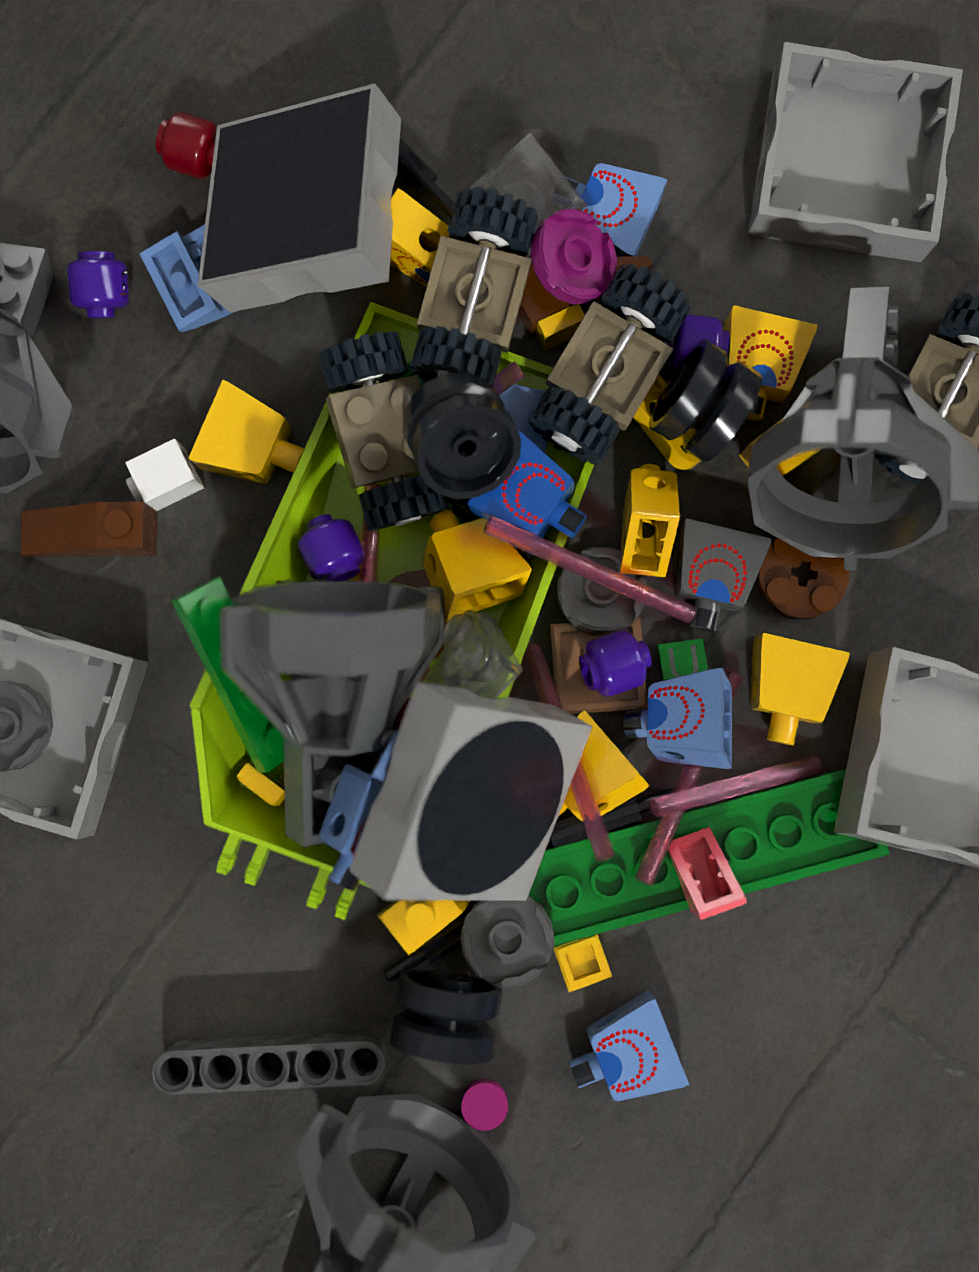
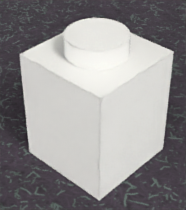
(163, 475)

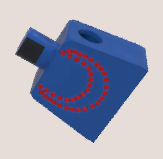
(532, 496)

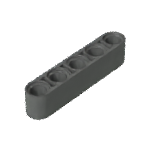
(254, 1076)

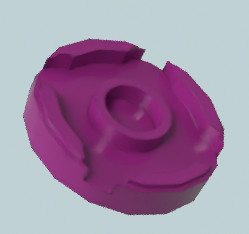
(573, 256)

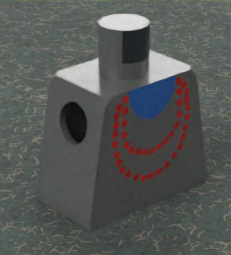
(716, 569)

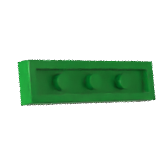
(200, 615)

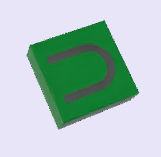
(681, 658)

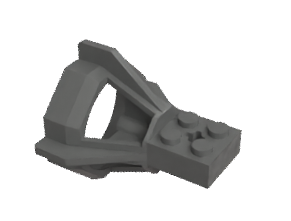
(30, 395)
(860, 408)
(351, 669)
(372, 1238)

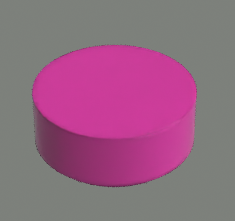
(484, 1104)

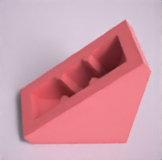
(705, 874)

